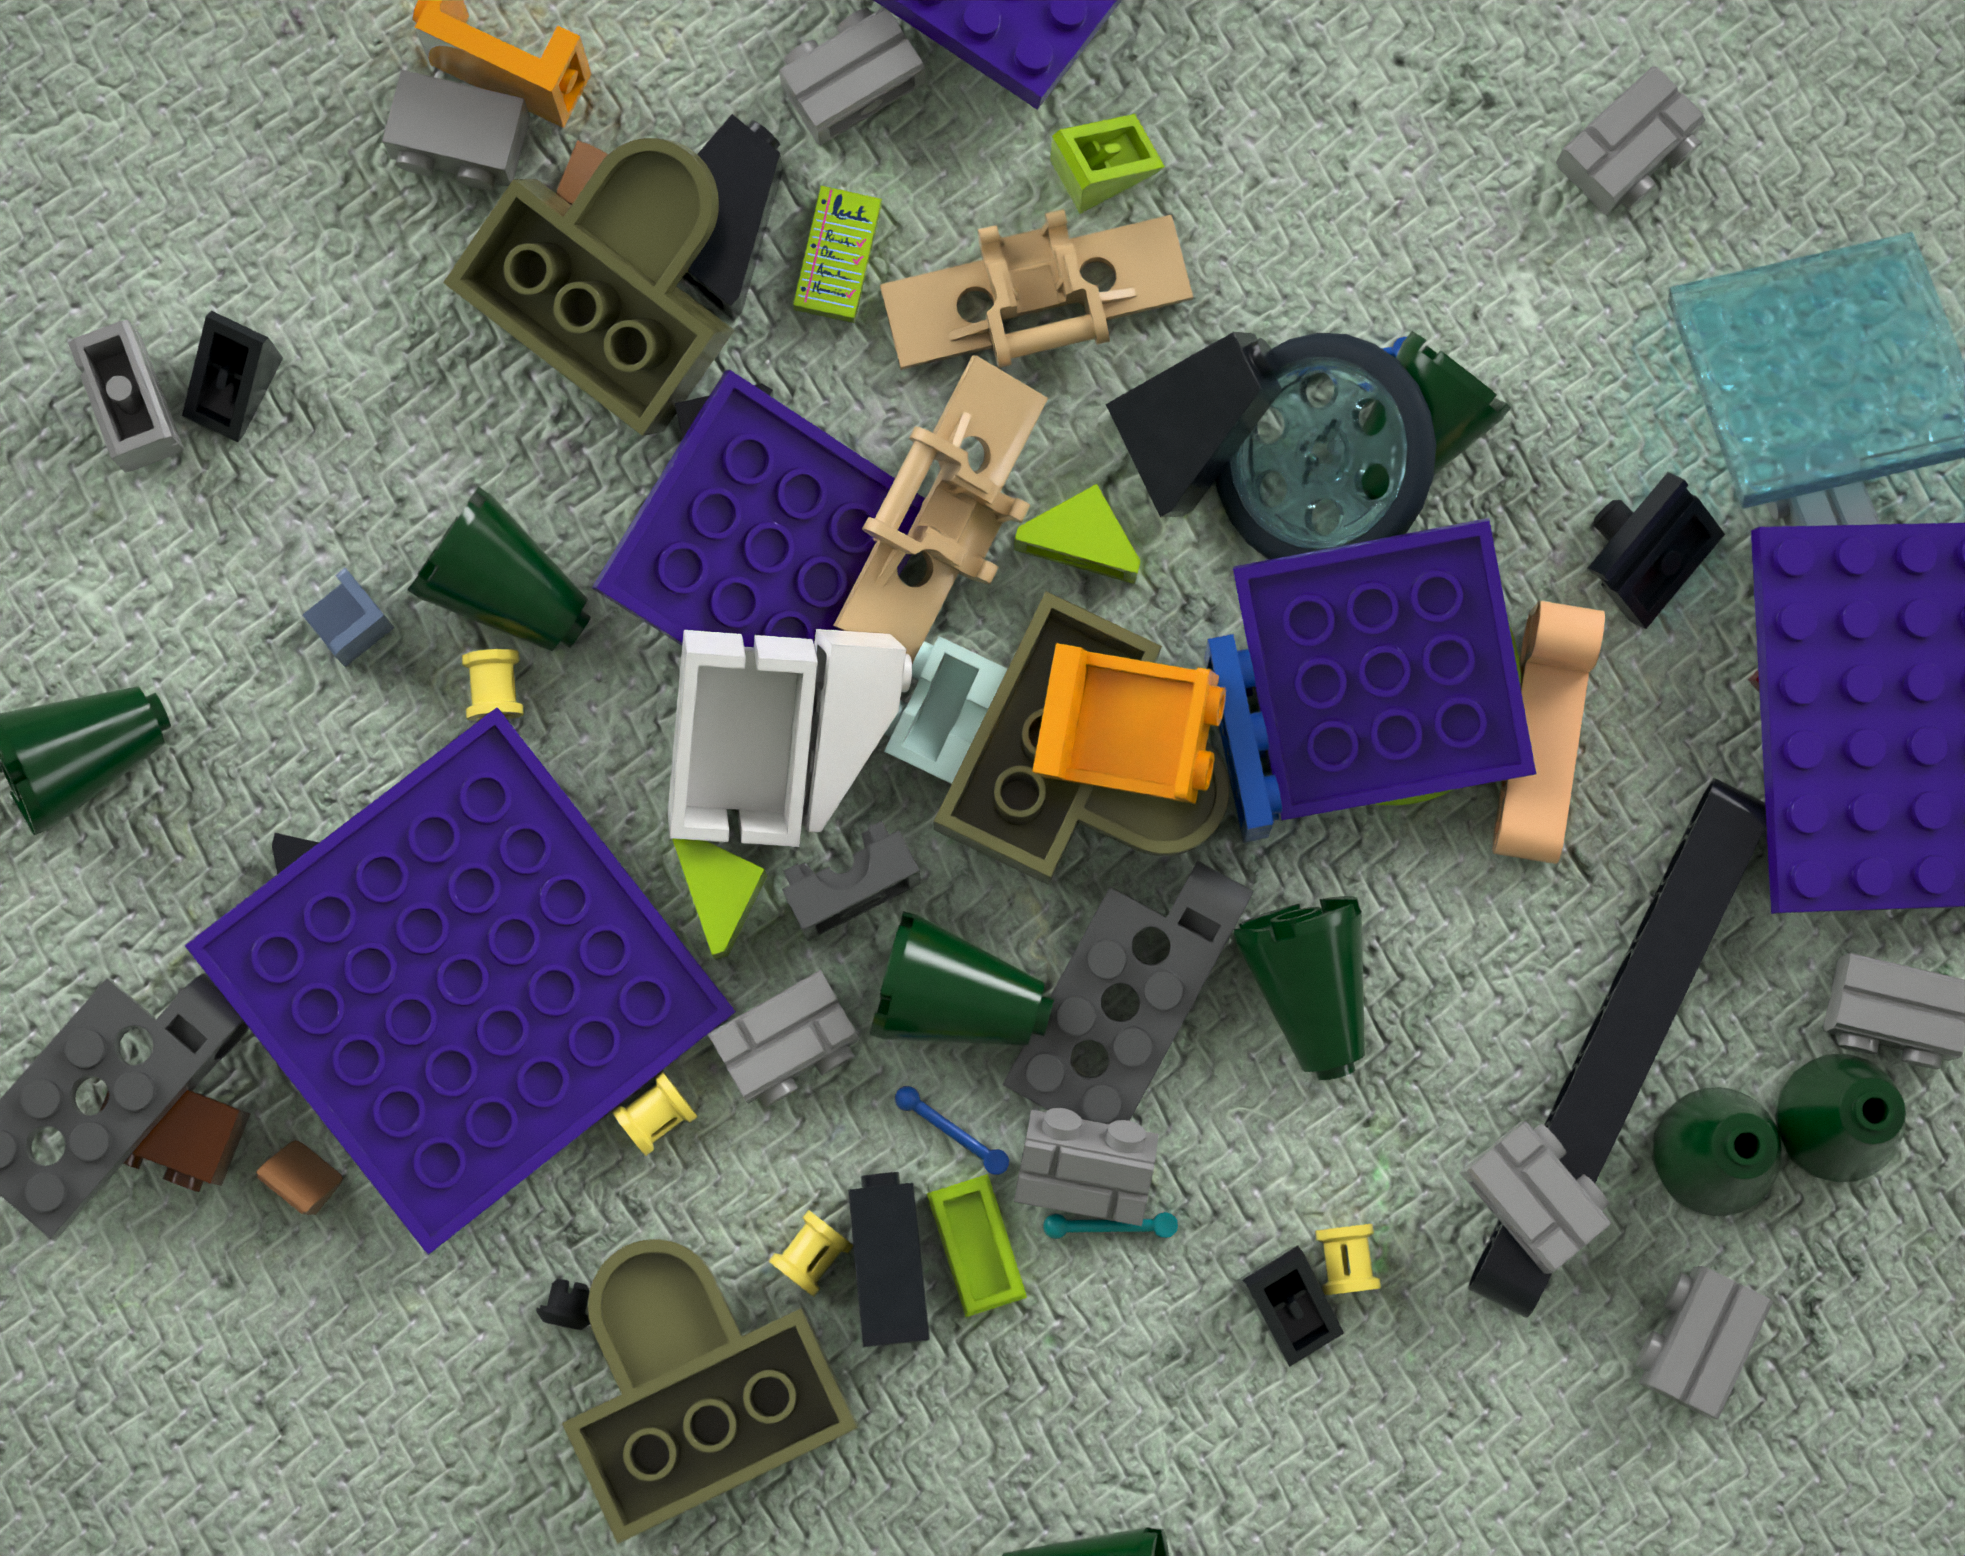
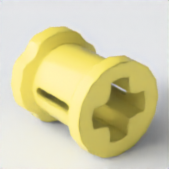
(492, 683)
(654, 1113)
(1357, 1243)
(811, 1253)

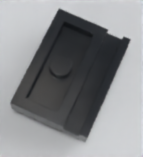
(1656, 550)

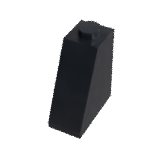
(747, 181)
(1195, 418)
(888, 1261)

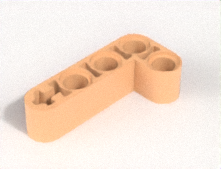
(1555, 664)

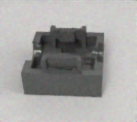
(830, 898)

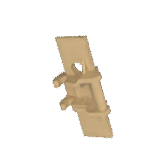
(1034, 275)
(956, 516)

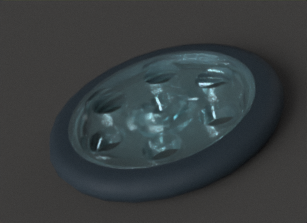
(1403, 447)

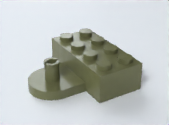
(601, 278)
(1029, 818)
(695, 1395)

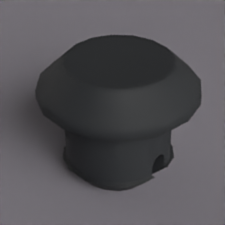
(1612, 518)
(565, 1308)

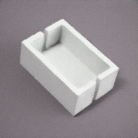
(742, 737)

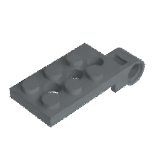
(1166, 991)
(187, 1044)

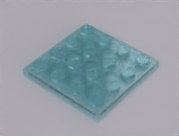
(1825, 368)

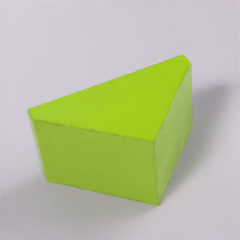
(1103, 159)
(1081, 535)
(721, 889)

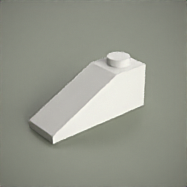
(852, 708)

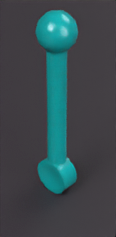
(1056, 1225)

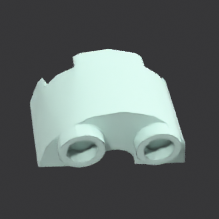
(944, 709)

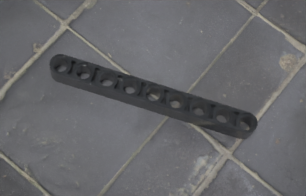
(1636, 1015)

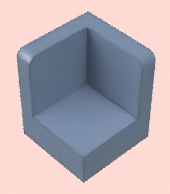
(348, 620)

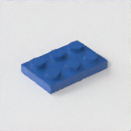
(1243, 740)

